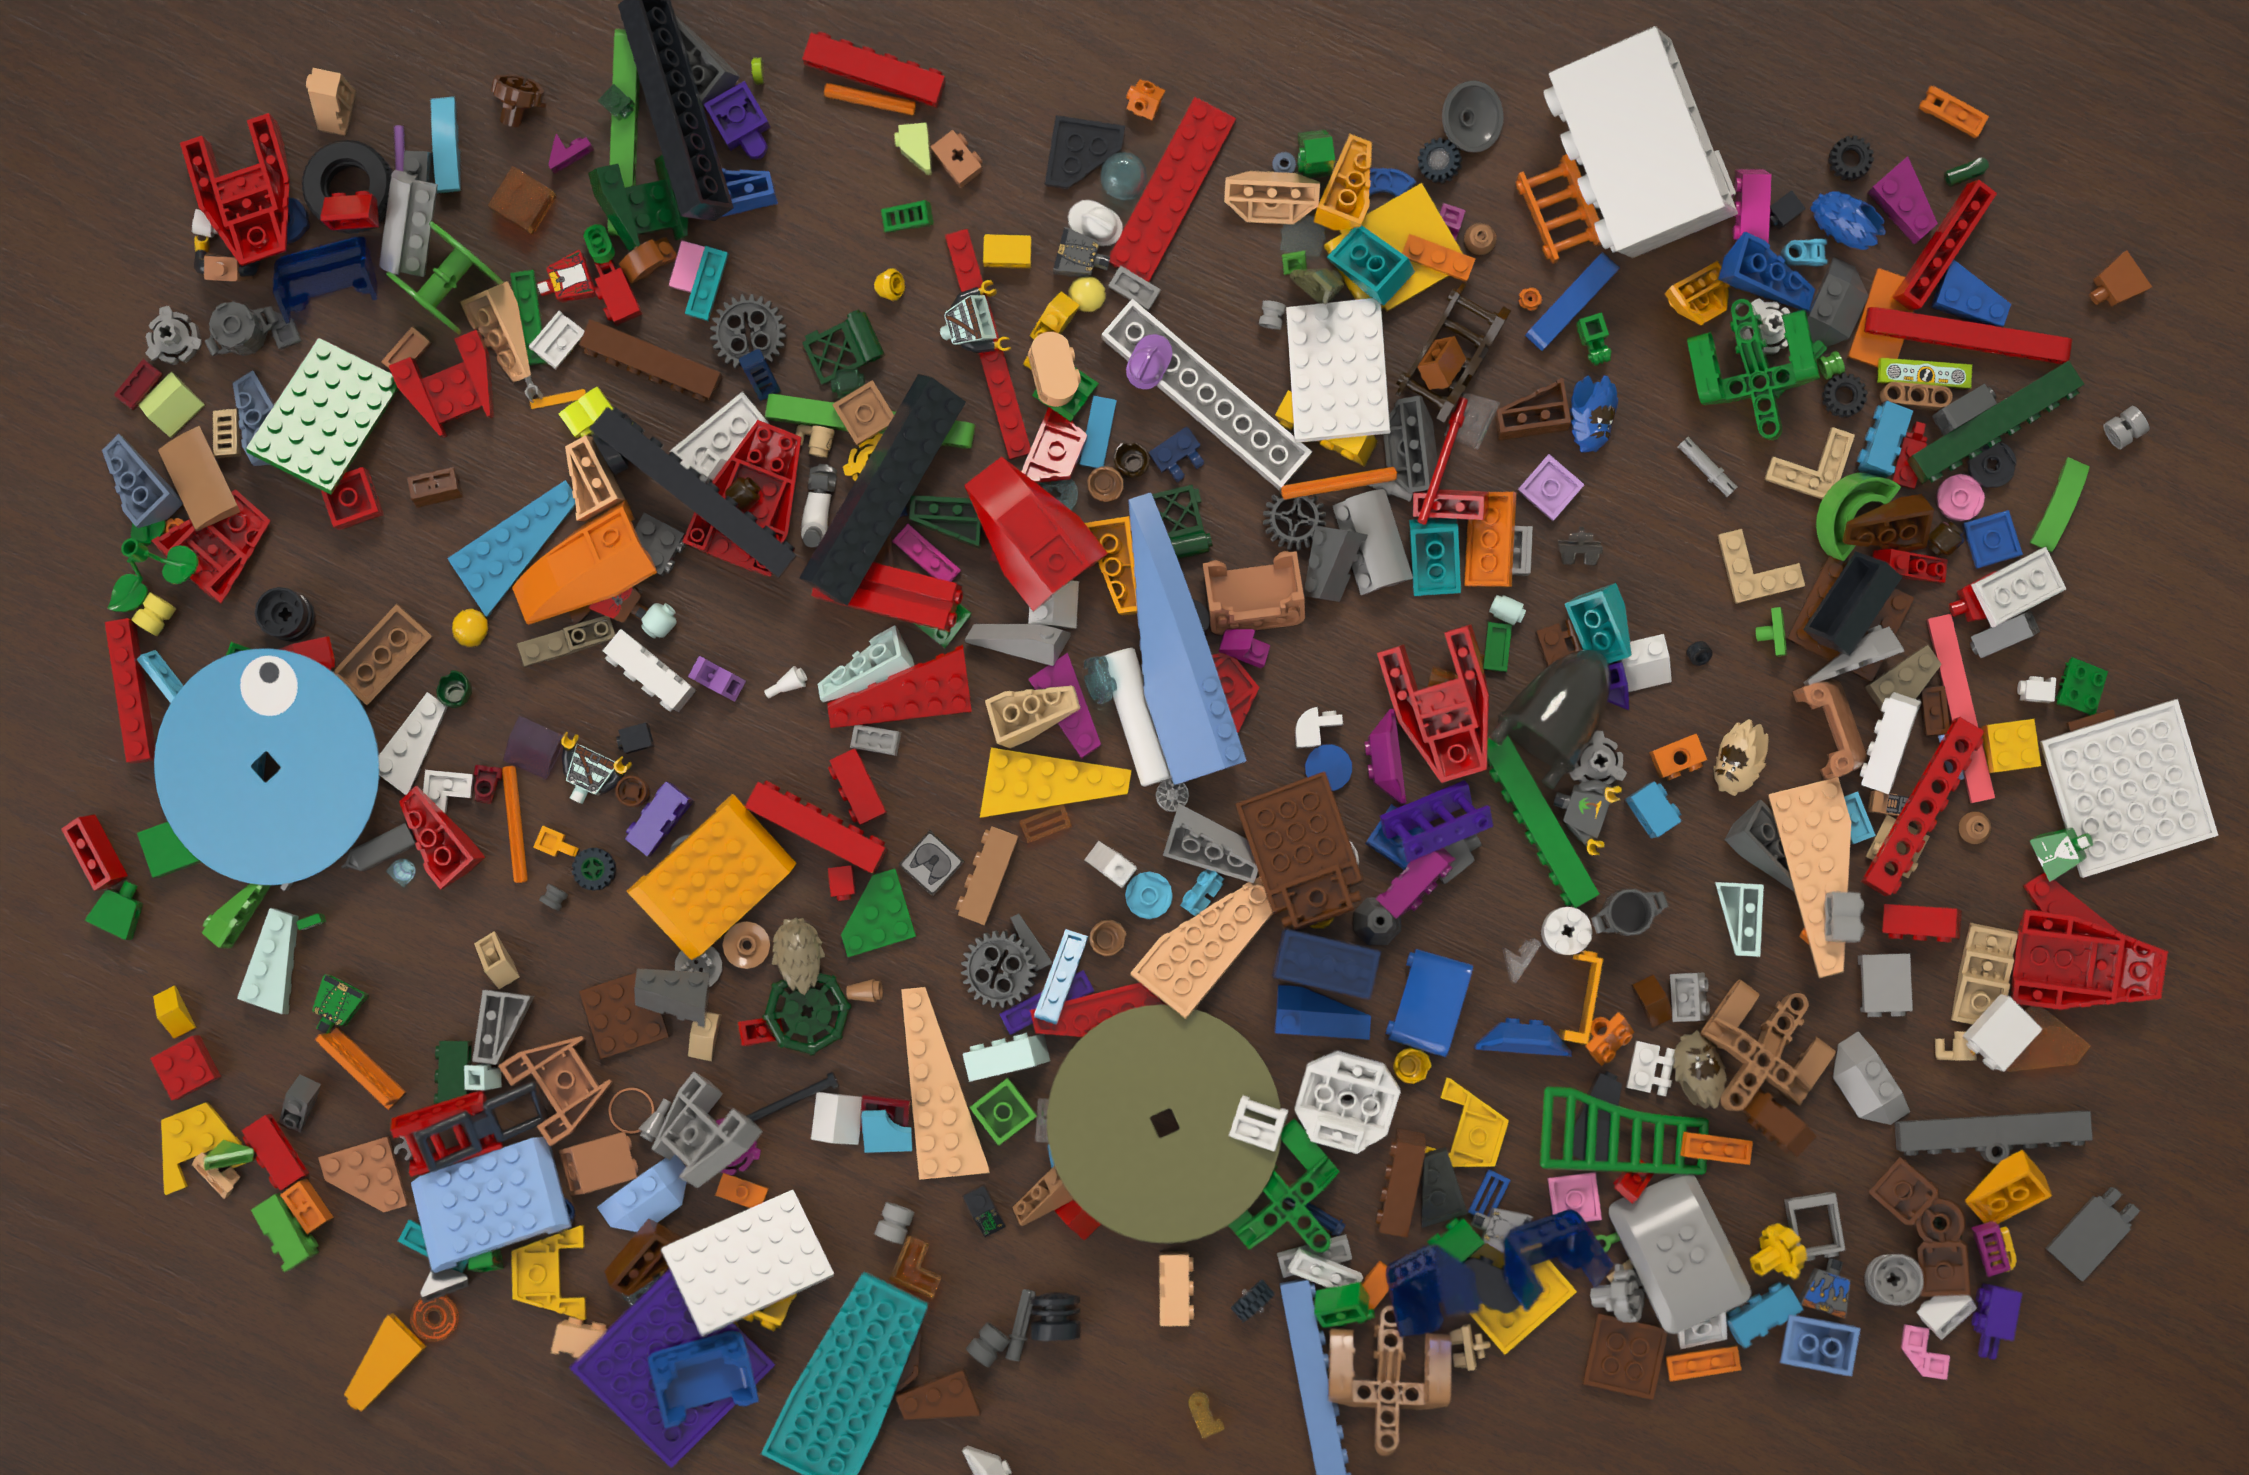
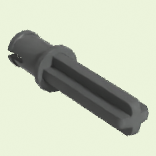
(1020, 1326)

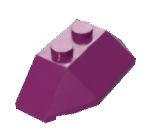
(1386, 758)

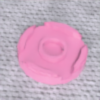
(1960, 497)

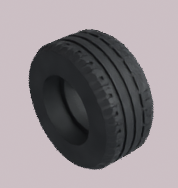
(333, 159)

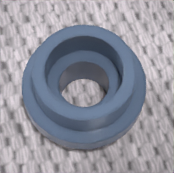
(1284, 156)

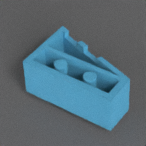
(1884, 439)
(1762, 1313)

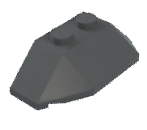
(1837, 304)
(1411, 444)

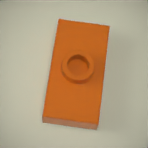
(741, 1191)

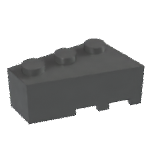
(1330, 562)
(673, 992)

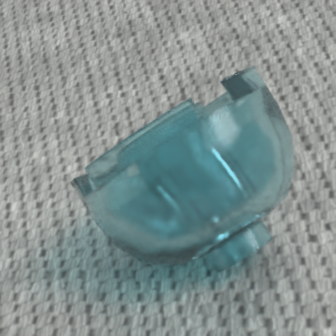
(1123, 176)

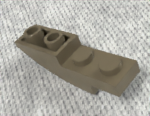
(566, 641)

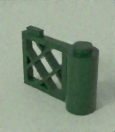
(860, 337)
(1189, 540)

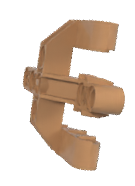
(1724, 1033)
(1430, 1395)

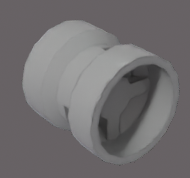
(1272, 313)

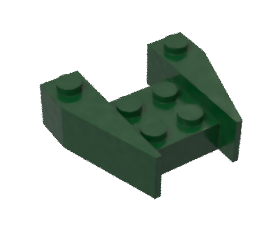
(640, 207)

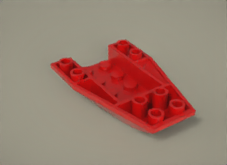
(770, 460)
(1031, 532)

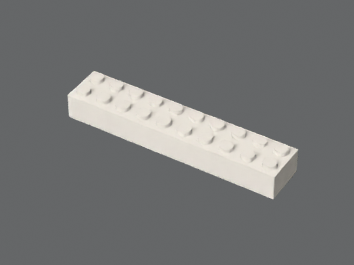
(1213, 399)

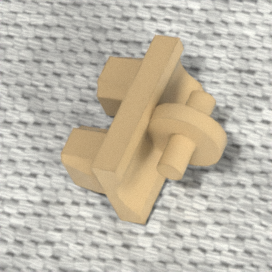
(1467, 1358)

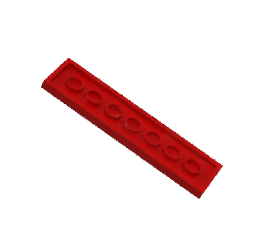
(1172, 189)

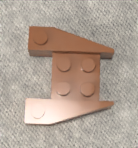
(564, 1082)

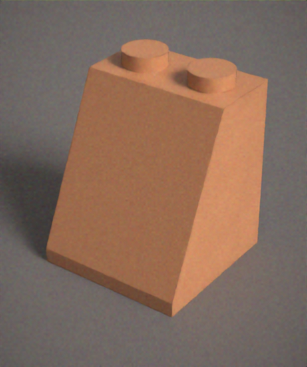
(598, 1163)

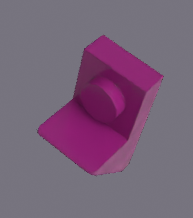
(563, 157)
(1242, 646)

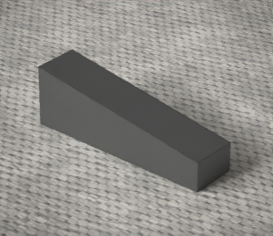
(1023, 931)

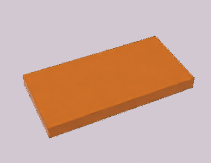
(1869, 347)
(1492, 544)

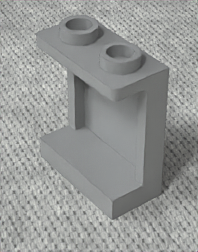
(1886, 984)

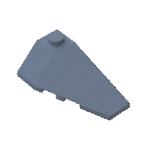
(253, 408)
(142, 490)

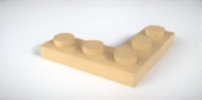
(1811, 481)
(1750, 586)

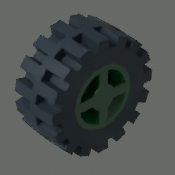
(585, 869)

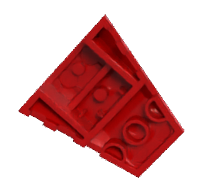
(219, 547)

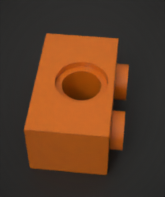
(1689, 747)

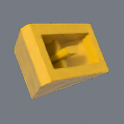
(173, 1012)

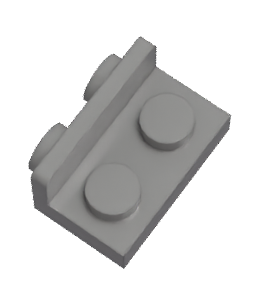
(1689, 997)

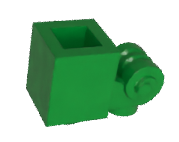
(1593, 333)

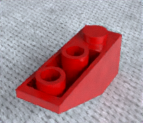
(1914, 565)

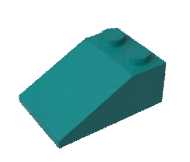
(1371, 264)
(1435, 556)
(1601, 622)

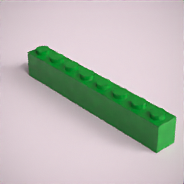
(1540, 824)

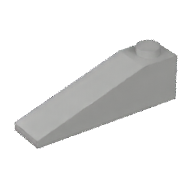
(1022, 640)

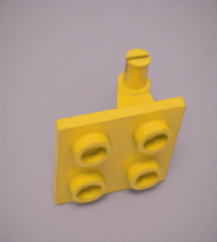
(772, 1315)

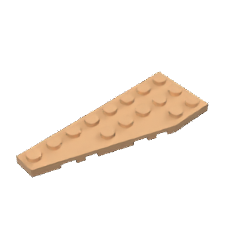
(1816, 846)

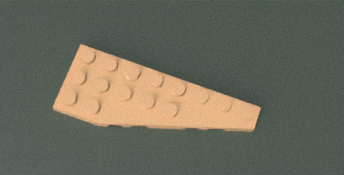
(1199, 951)

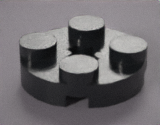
(2004, 469)

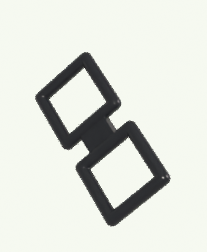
(481, 1126)

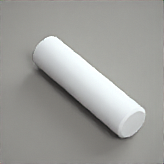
(1136, 717)

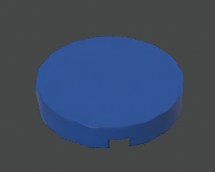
(1332, 761)

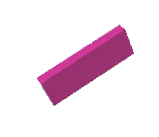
(925, 554)

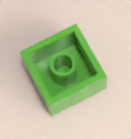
(1003, 1111)

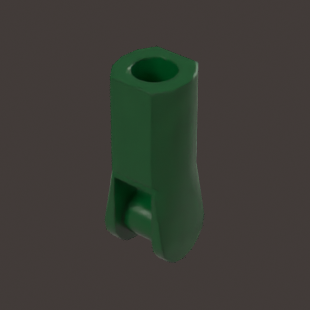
(1966, 171)

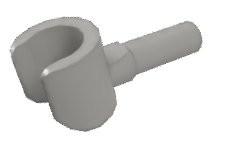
(532, 390)

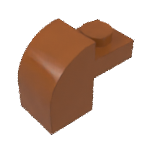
(646, 258)

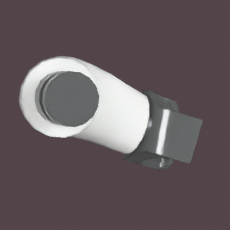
(816, 510)

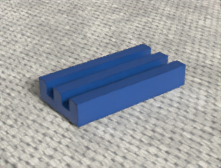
(1481, 1189)

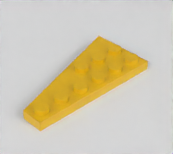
(1035, 781)

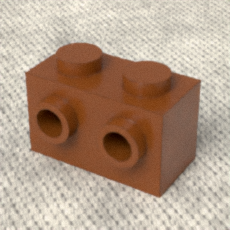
(1441, 363)

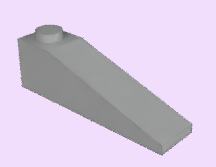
(1871, 648)

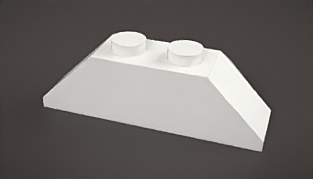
(985, 1463)

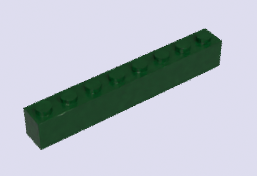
(1995, 422)

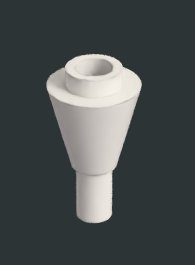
(792, 680)

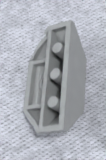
(1867, 1082)

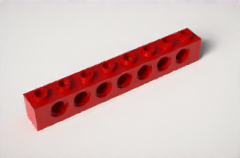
(1971, 738)

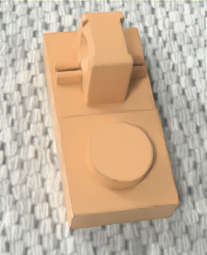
(221, 1182)

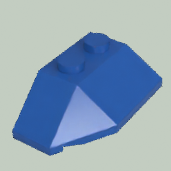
(1523, 1038)

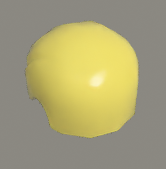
(1087, 293)

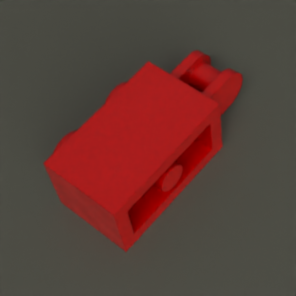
(616, 293)

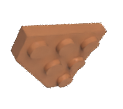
(367, 1173)

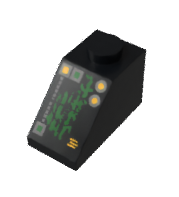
(984, 1210)

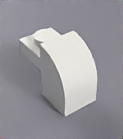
(1307, 727)

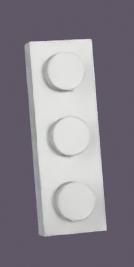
(1322, 1270)

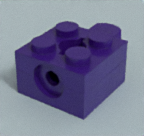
(740, 120)
(1995, 1317)

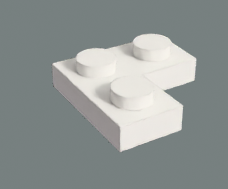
(441, 784)

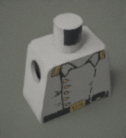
(1498, 1225)

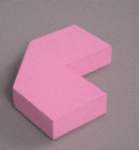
(1915, 1346)

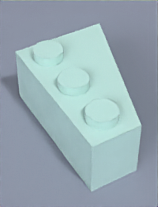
(1743, 914)

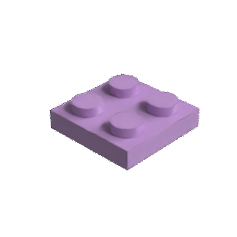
(1550, 487)

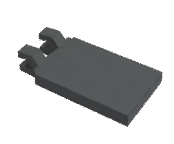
(2092, 1234)

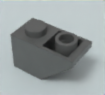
(299, 1103)

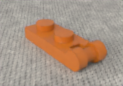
(1954, 112)

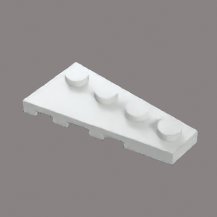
(408, 747)

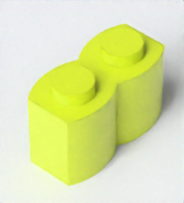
(584, 412)

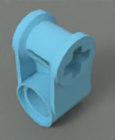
(1809, 252)

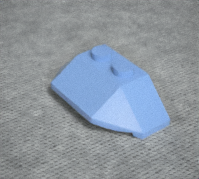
(648, 1196)

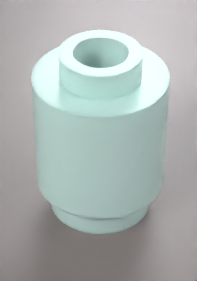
(1507, 609)

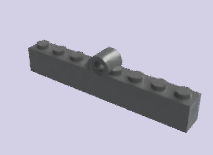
(1992, 1131)

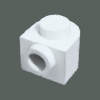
(201, 225)

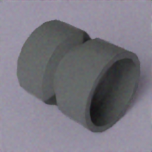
(988, 1344)

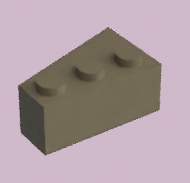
(1906, 677)

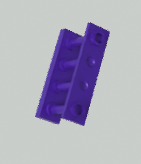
(1430, 808)

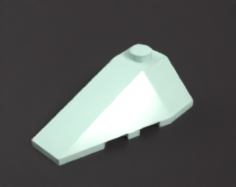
(877, 662)

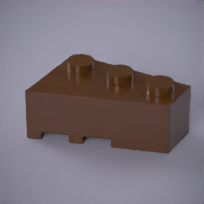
(640, 1258)

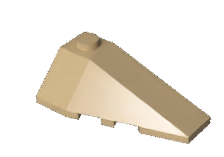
(1027, 713)

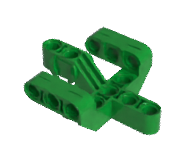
(1715, 390)
(1319, 1172)

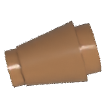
(865, 991)

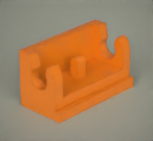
(306, 1205)

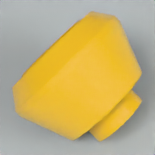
(890, 284)

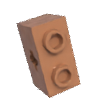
(962, 171)

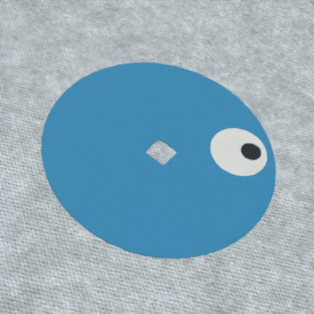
(310, 728)

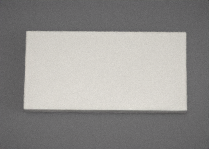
(719, 433)
(2018, 587)

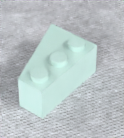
(1006, 1056)

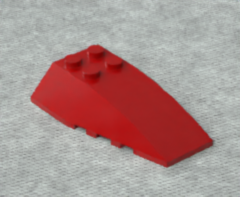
(2081, 964)

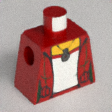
(569, 279)

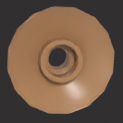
(734, 942)

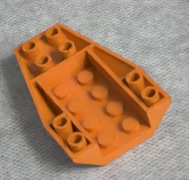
(585, 567)

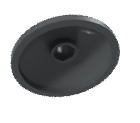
(1481, 112)

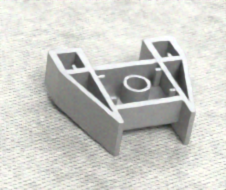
(699, 1138)

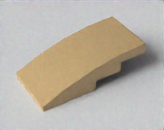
(1983, 971)

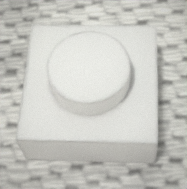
(710, 464)

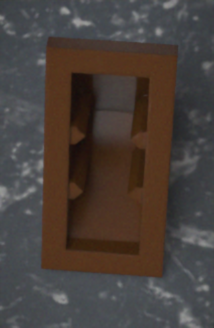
(1653, 1000)

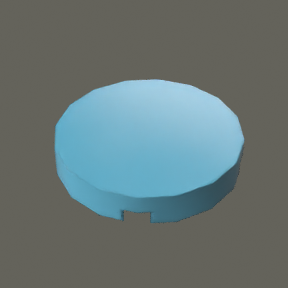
(1148, 895)

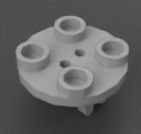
(709, 961)

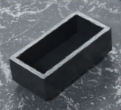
(1852, 603)

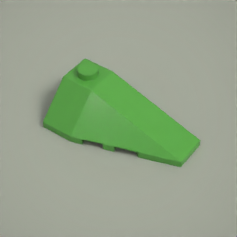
(230, 920)

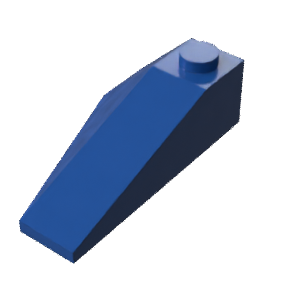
(1759, 271)

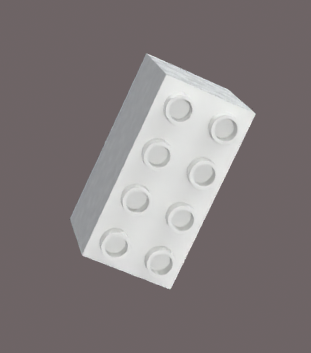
(1639, 144)

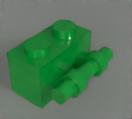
(1342, 1305)

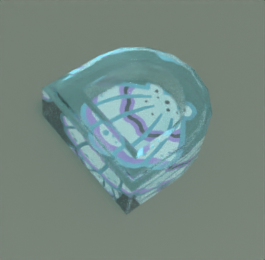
(402, 871)

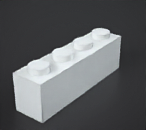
(1890, 742)

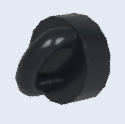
(1699, 653)

